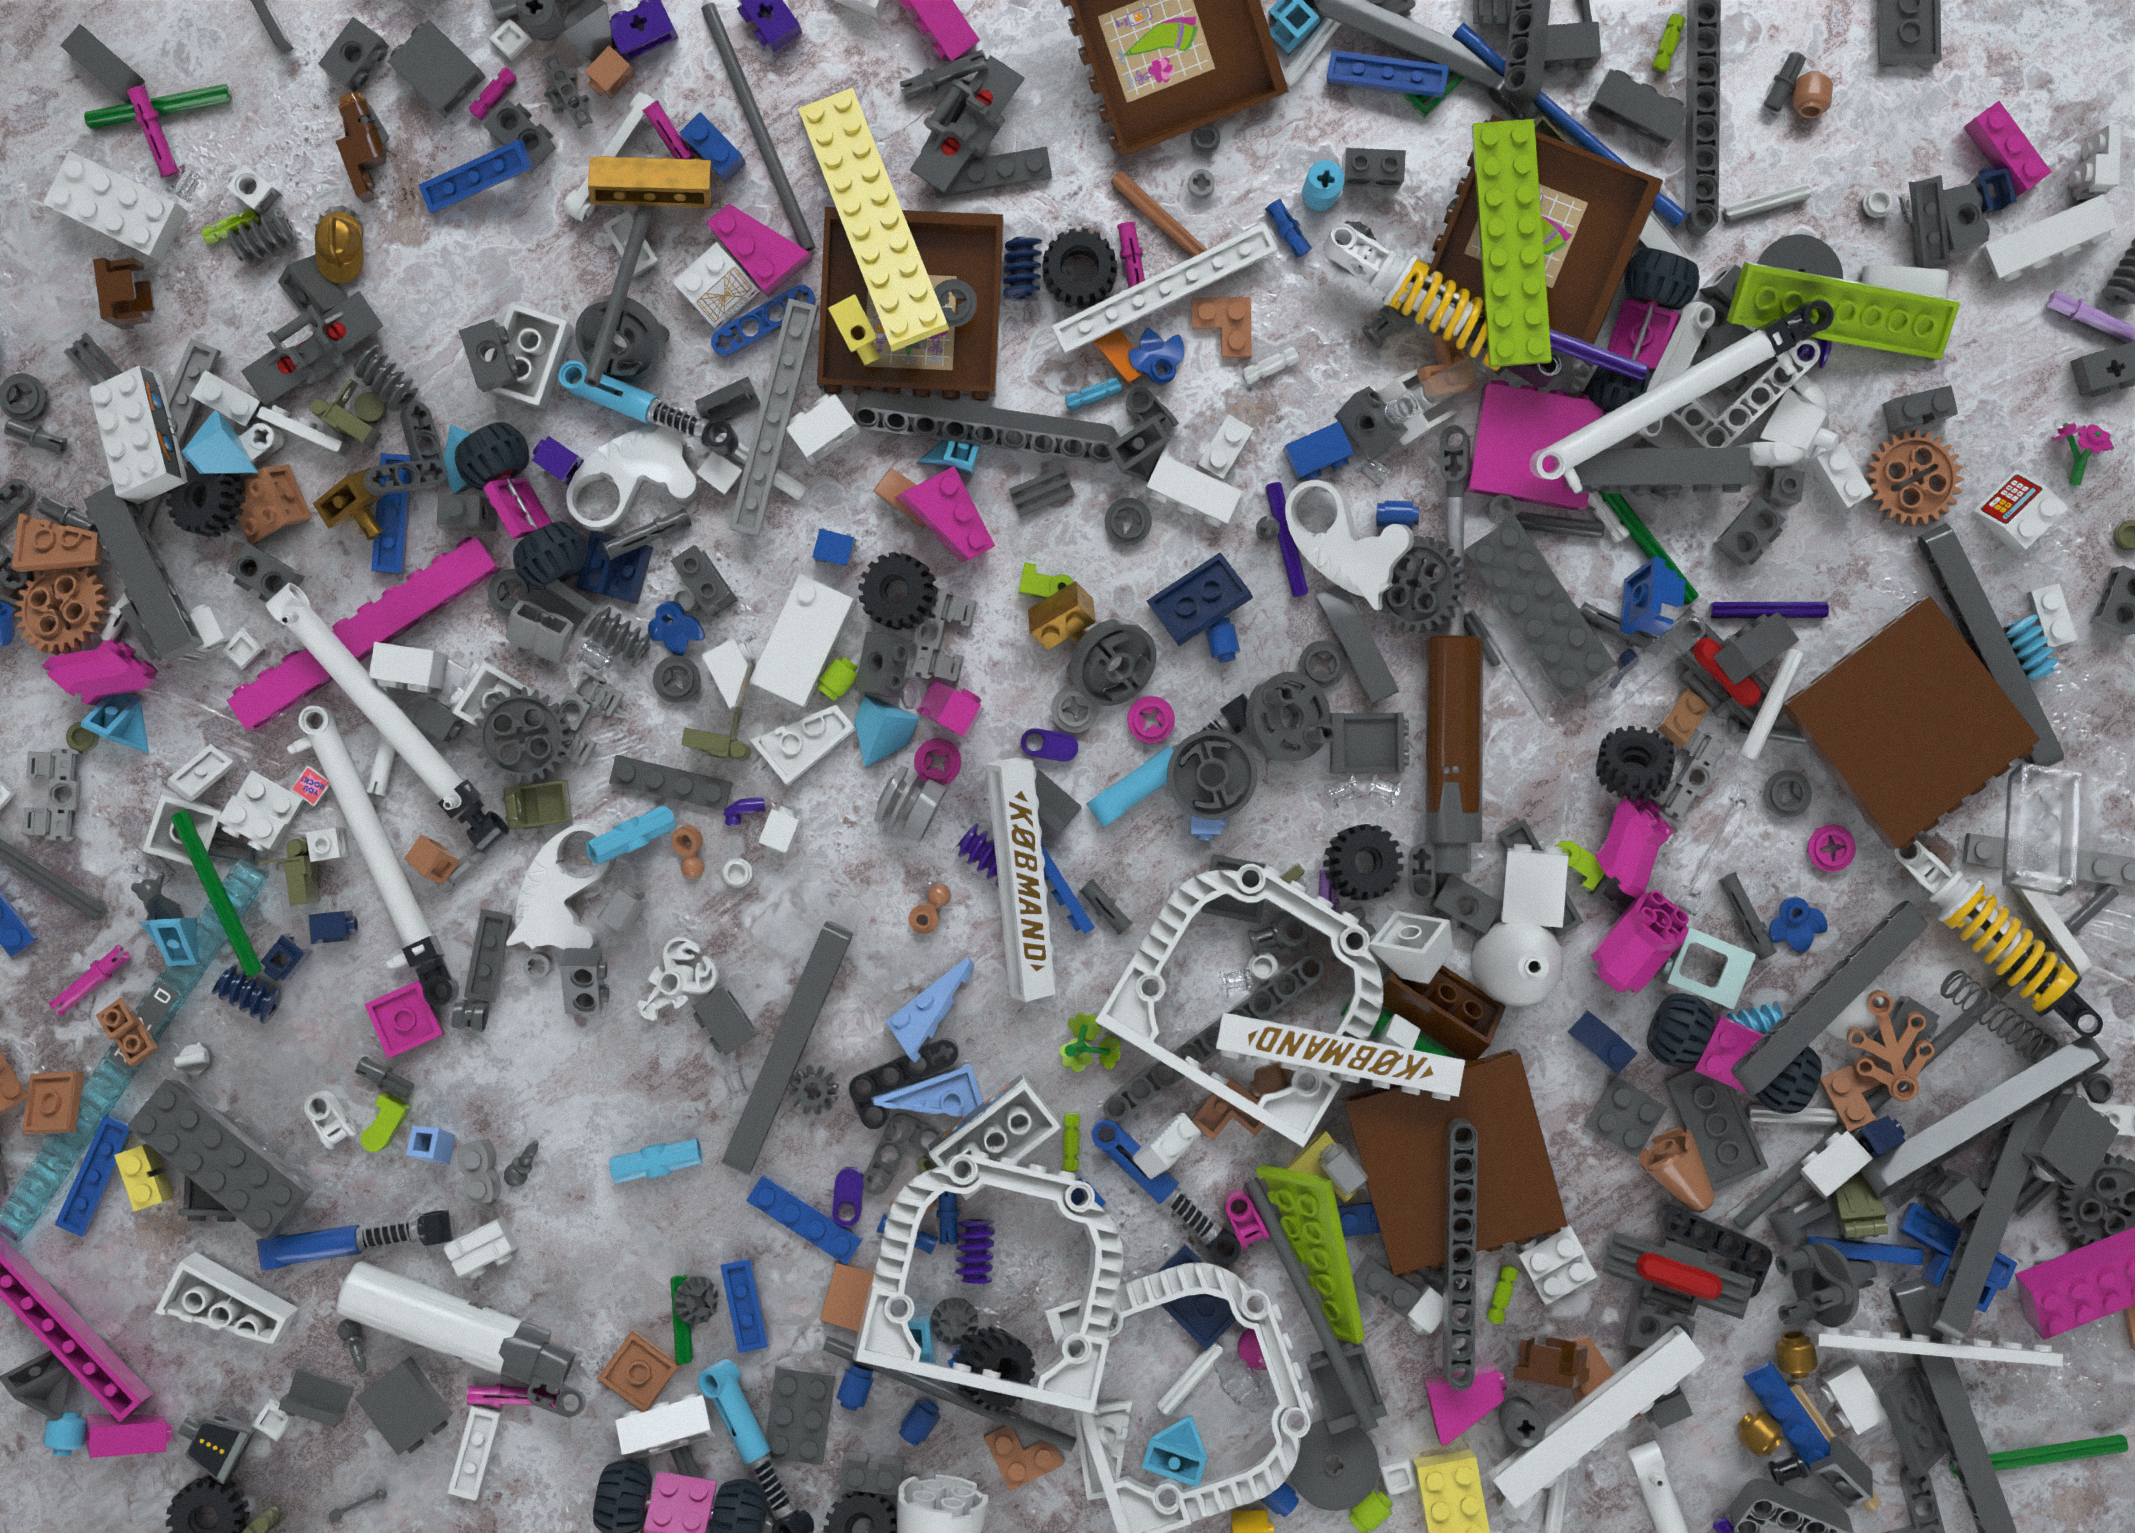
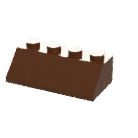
(1445, 1010)

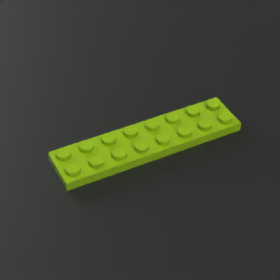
(1511, 243)
(1862, 311)

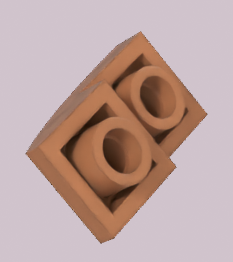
(891, 485)
(128, 1031)

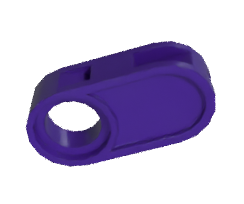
(1055, 746)
(848, 1190)

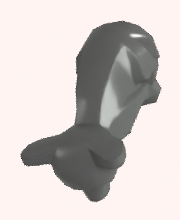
(156, 903)

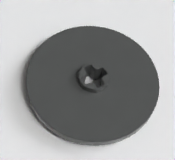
(1802, 254)
(1350, 1482)

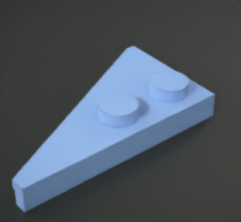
(924, 1013)
(947, 1093)

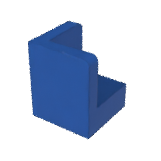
(833, 547)

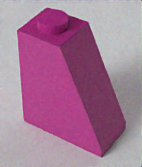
(1458, 1410)
(132, 1436)

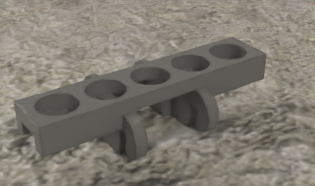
(573, 106)

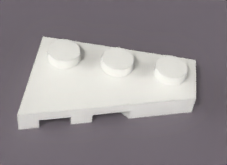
(801, 744)
(1115, 1419)

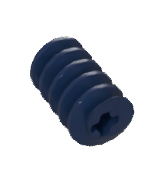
(1021, 269)
(247, 994)

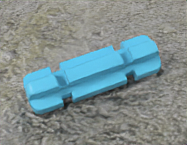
(1093, 394)

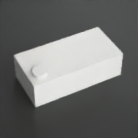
(802, 641)

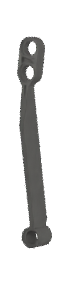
(1424, 44)

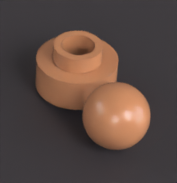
(692, 865)
(938, 896)

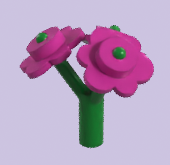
(2091, 439)

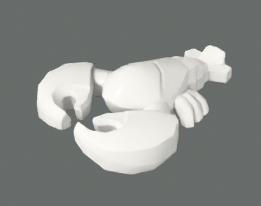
(678, 978)

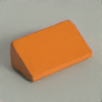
(1115, 349)

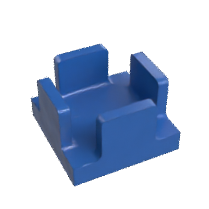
(1644, 595)

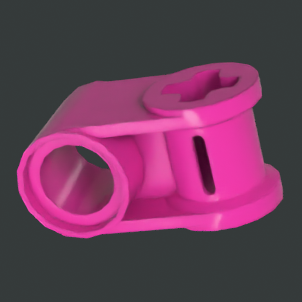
(1246, 1223)

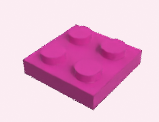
(404, 1019)

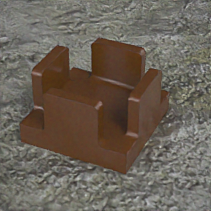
(119, 297)
(1553, 1364)

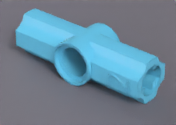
(630, 835)
(656, 1160)

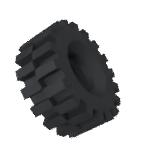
(219, 509)
(919, 594)
(1640, 748)
(1343, 865)
(209, 1493)
(860, 1506)

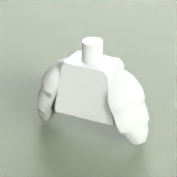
(1794, 427)

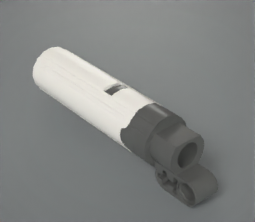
(460, 1329)

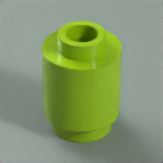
(837, 678)
(1371, 1512)

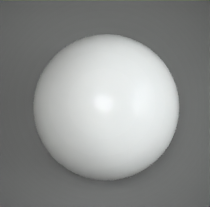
(1857, 1016)

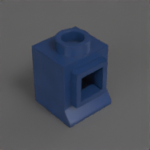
(2002, 187)
(332, 926)
(292, 951)

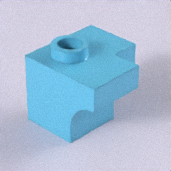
(1293, 23)

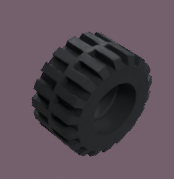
(1088, 245)
(985, 1350)

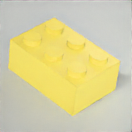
(1451, 1493)

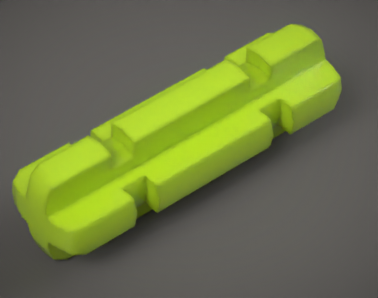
(1668, 43)
(212, 233)
(1071, 1142)
(1502, 1294)

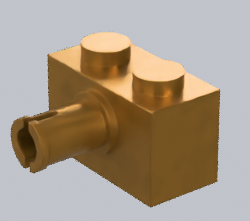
(348, 502)
(1062, 616)

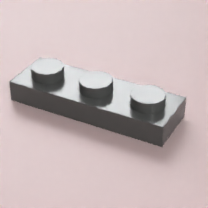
(1929, 221)
(488, 955)

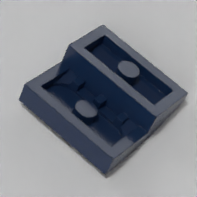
(614, 578)

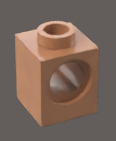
(609, 73)
(431, 859)

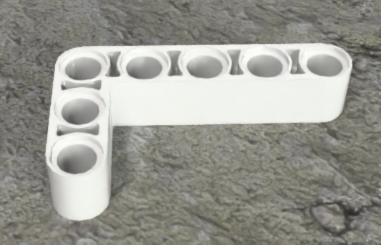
(1745, 401)

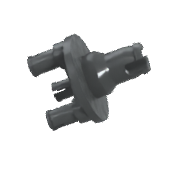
(1824, 1284)

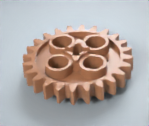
(1925, 501)
(62, 609)

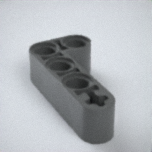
(1772, 1504)

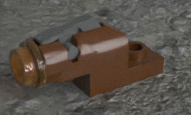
(363, 144)

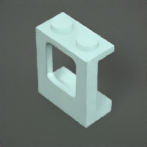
(1731, 979)

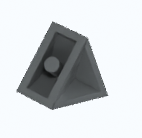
(589, 27)
(1139, 448)
(40, 1384)

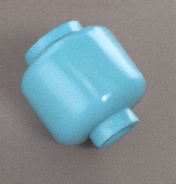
(65, 1434)

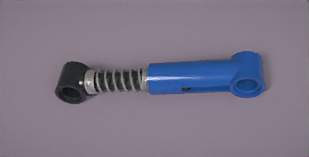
(1165, 1189)
(285, 1249)

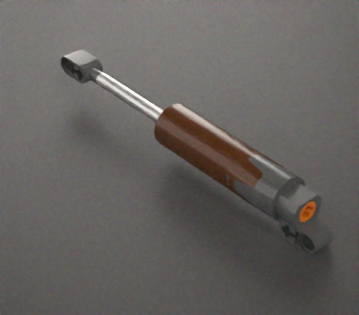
(1452, 714)

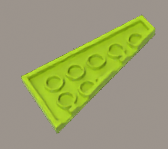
(1318, 1241)

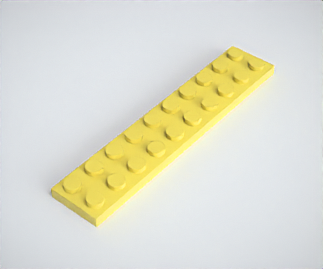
(873, 220)

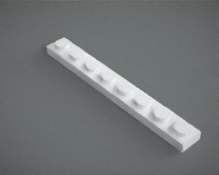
(1164, 288)
(1948, 1347)

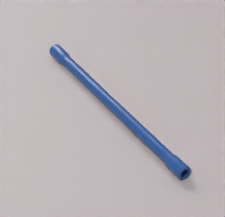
(1476, 44)

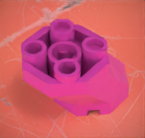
(101, 672)
(1633, 844)
(1640, 942)

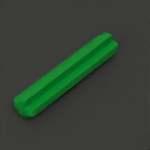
(681, 1329)

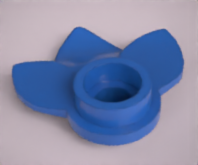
(1155, 353)
(675, 630)
(1797, 929)

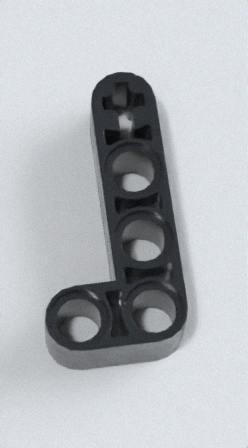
(906, 1075)
(1713, 1241)

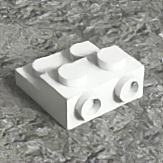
(2101, 166)
(484, 683)
(261, 812)
(1555, 1264)

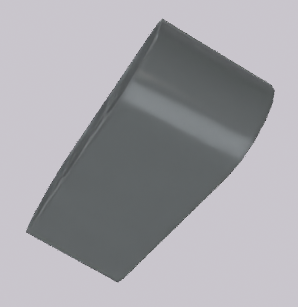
(101, 62)

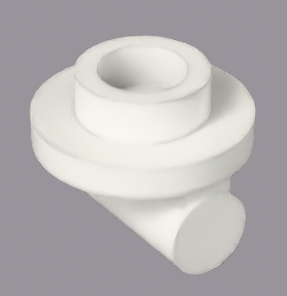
(193, 1059)

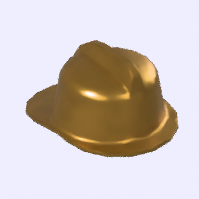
(339, 247)

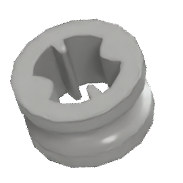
(1208, 178)
(539, 974)

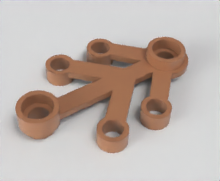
(1893, 1050)

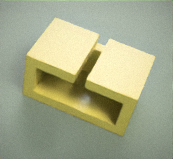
(142, 1188)

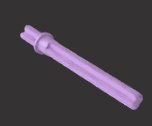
(2091, 316)

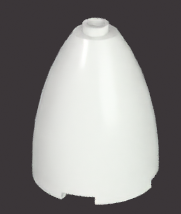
(1517, 962)
(940, 1506)

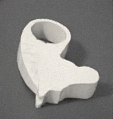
(628, 461)
(1351, 563)
(544, 904)

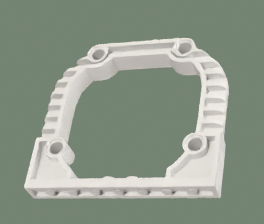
(1132, 1013)
(1067, 1380)
(1139, 1506)

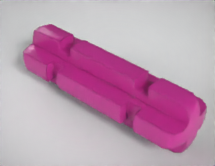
(492, 93)

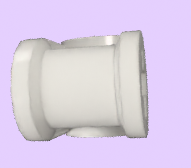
(254, 443)
(328, 1121)

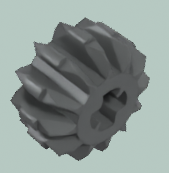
(823, 1086)

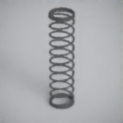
(1944, 987)

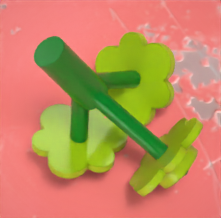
(1078, 1052)

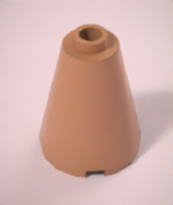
(1679, 1168)

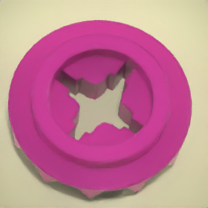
(1148, 705)
(941, 748)
(1841, 857)

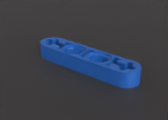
(760, 316)
(1873, 1250)

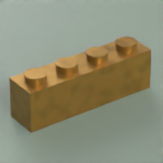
(650, 182)

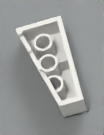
(2049, 238)
(226, 1301)

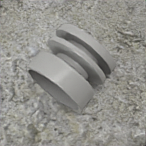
(910, 803)

